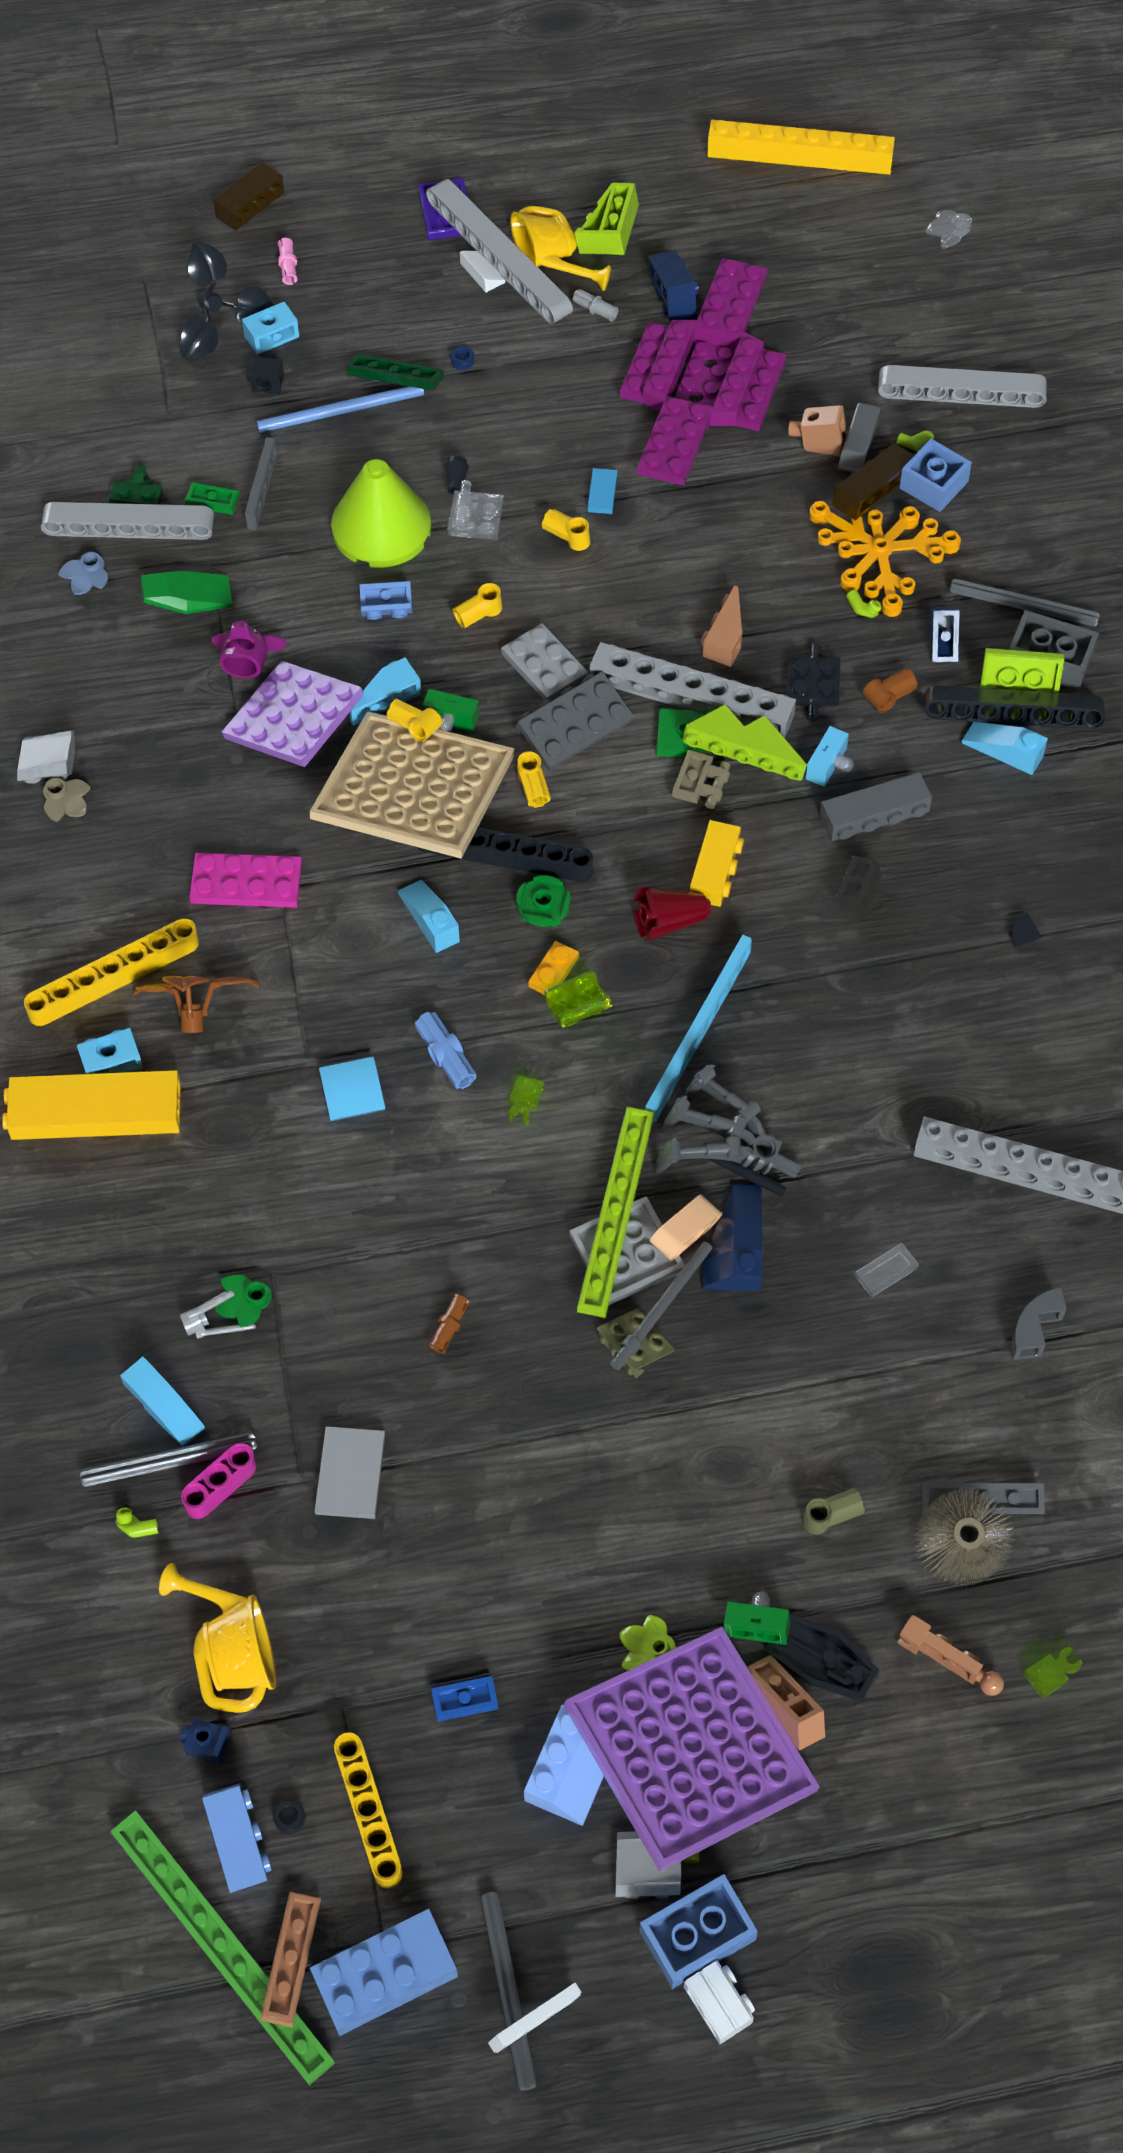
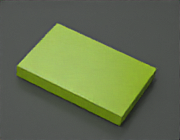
(1022, 670)

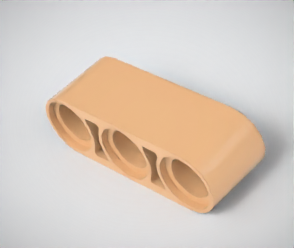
(685, 1227)

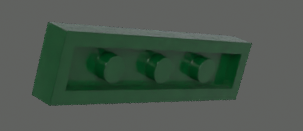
(395, 372)

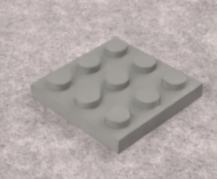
(640, 1261)

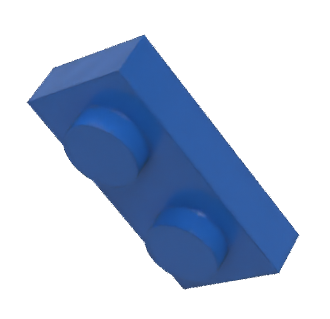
(464, 1698)

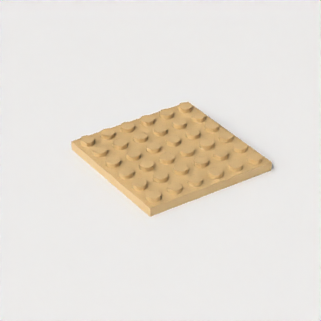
(413, 789)

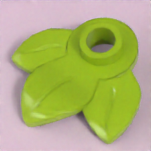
(644, 1640)

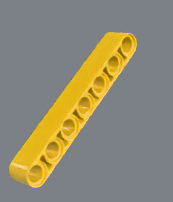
(104, 982)

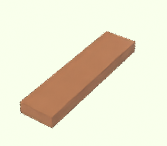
(290, 1959)

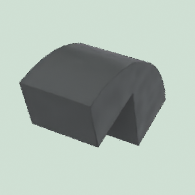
(1028, 1335)

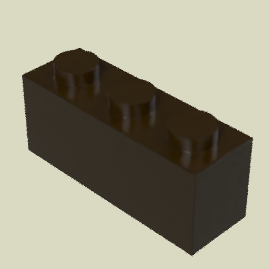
(249, 196)

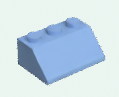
(565, 1773)

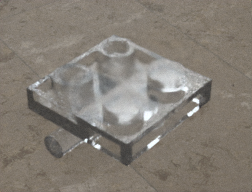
(475, 514)

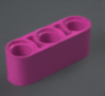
(216, 1494)

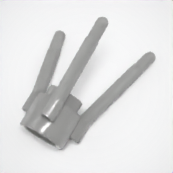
(196, 1319)

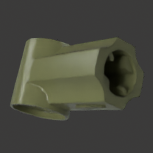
(834, 1510)

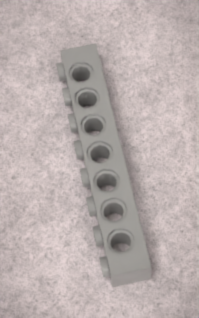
(689, 687)
(1020, 1164)

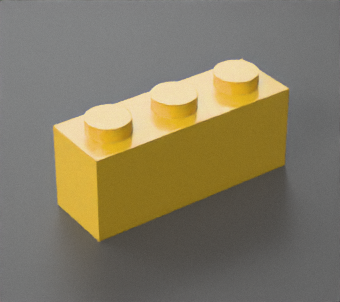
(717, 861)

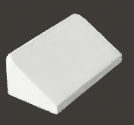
(481, 270)

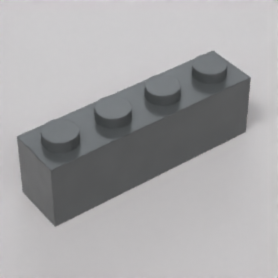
(875, 807)

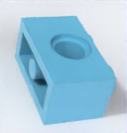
(270, 328)
(121, 1043)

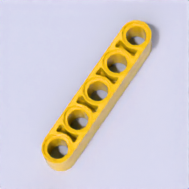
(372, 1824)

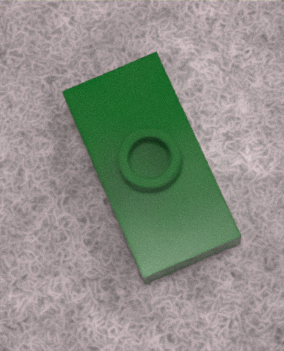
(216, 498)

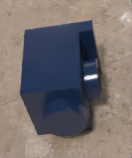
(213, 1748)

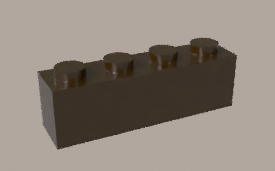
(871, 482)

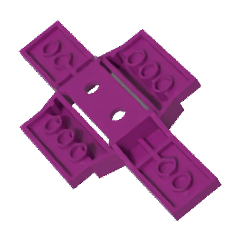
(732, 391)

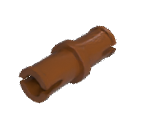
(449, 1323)

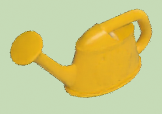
(546, 237)
(231, 1644)

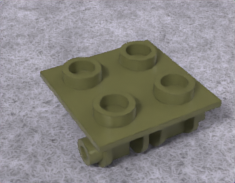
(653, 1345)

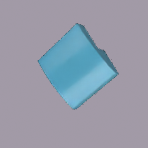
(352, 1088)

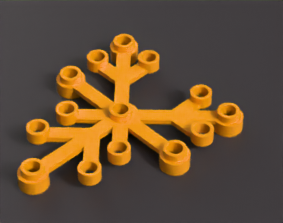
(880, 548)

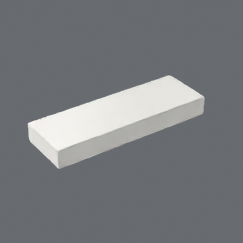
(534, 2018)

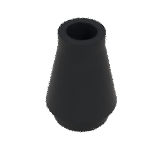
(456, 471)

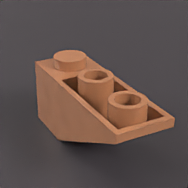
(725, 636)

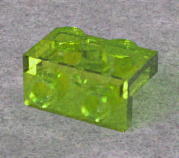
(576, 999)

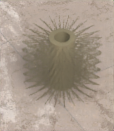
(975, 1532)

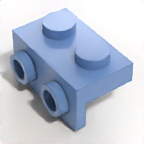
(386, 599)

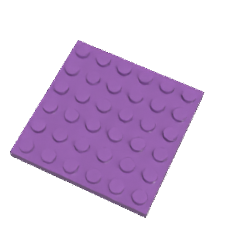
(690, 1748)

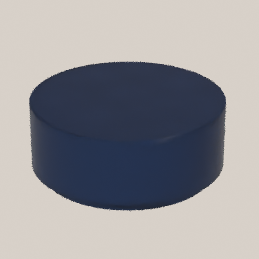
(462, 358)

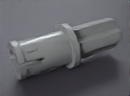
(595, 305)

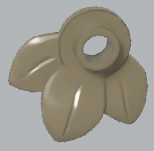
(67, 801)

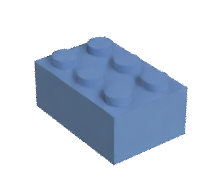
(698, 1931)

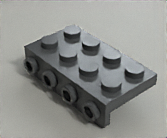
(574, 720)

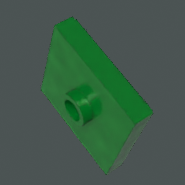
(671, 732)

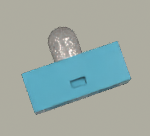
(829, 757)

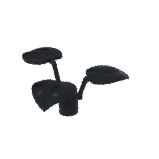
(203, 268)

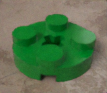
(548, 914)

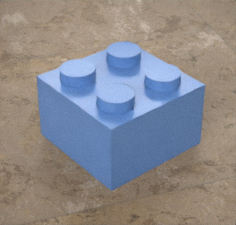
(935, 475)

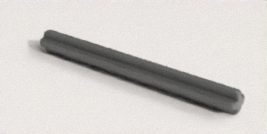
(1024, 602)
(163, 1460)
(508, 1988)

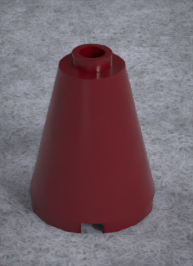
(668, 911)

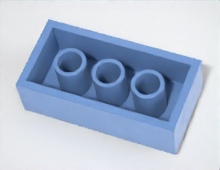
(384, 1972)

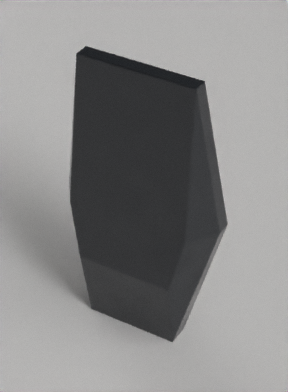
(825, 1659)

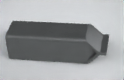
(859, 437)

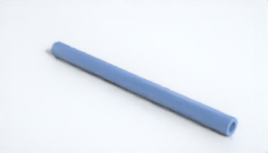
(338, 408)

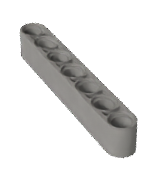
(962, 386)
(127, 520)

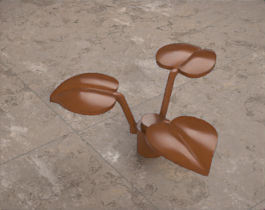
(191, 1013)

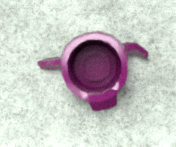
(245, 649)

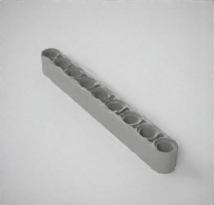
(499, 251)

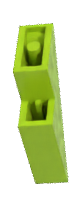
(752, 744)

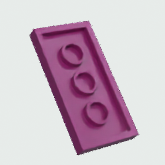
(246, 880)

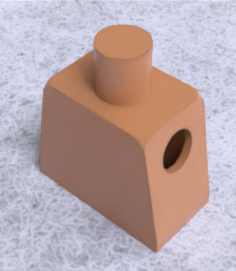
(821, 430)

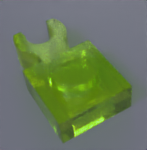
(525, 1096)
(1049, 1674)

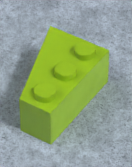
(610, 223)

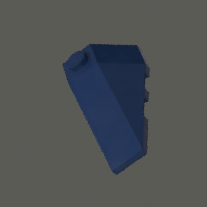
(737, 1243)

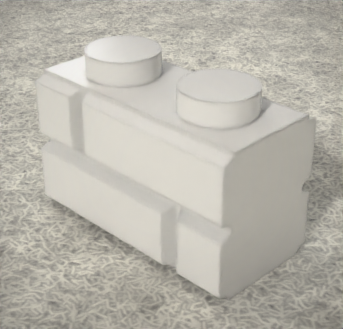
(719, 2001)

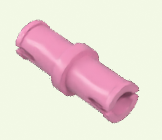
(287, 261)

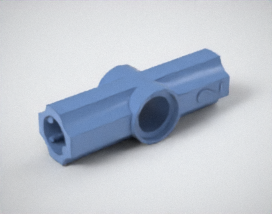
(445, 1050)

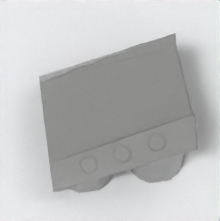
(46, 757)
(639, 1875)

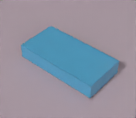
(602, 491)

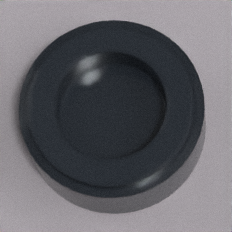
(289, 1817)

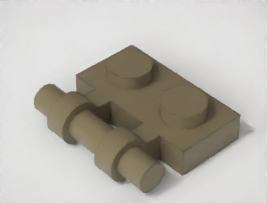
(692, 779)

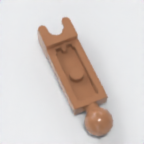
(917, 1637)

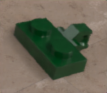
(136, 489)

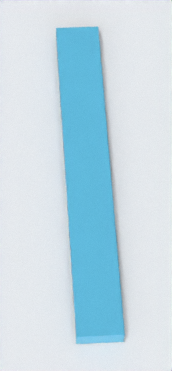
(699, 1027)

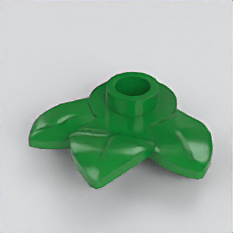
(241, 1304)

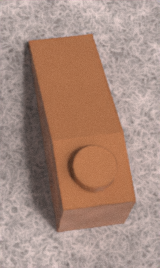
(791, 1703)

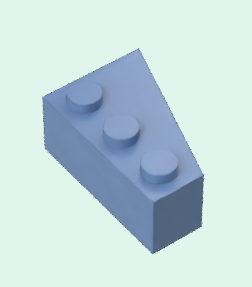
(236, 1837)

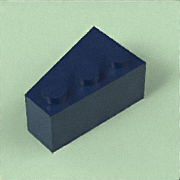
(675, 285)

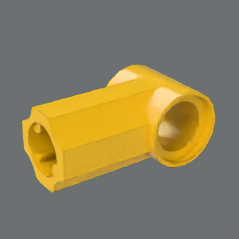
(570, 529)
(485, 603)
(419, 723)
(532, 779)

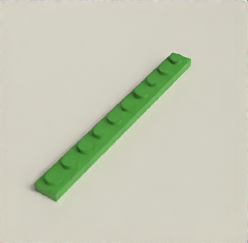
(218, 1942)

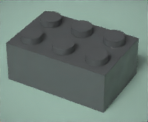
(1050, 635)

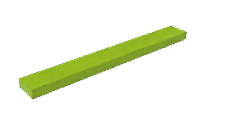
(615, 1212)

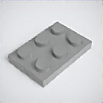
(544, 662)

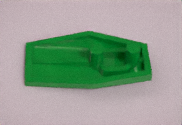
(186, 591)

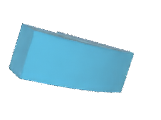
(162, 1401)

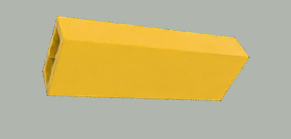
(92, 1105)

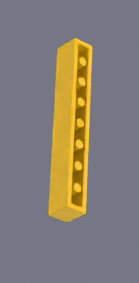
(800, 147)

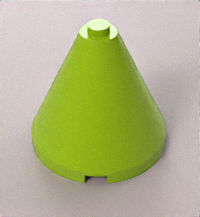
(380, 518)

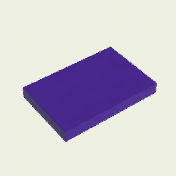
(435, 223)

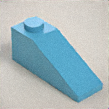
(392, 682)
(1008, 744)
(431, 915)

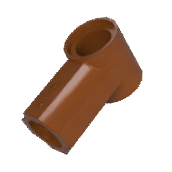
(885, 693)

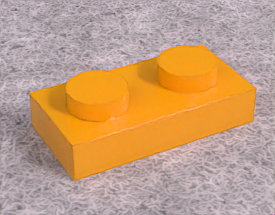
(553, 967)

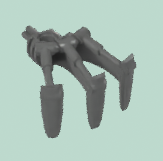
(742, 1133)

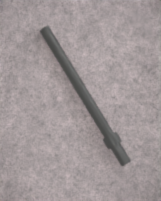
(632, 1343)

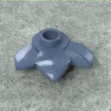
(84, 575)

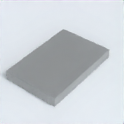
(350, 1472)

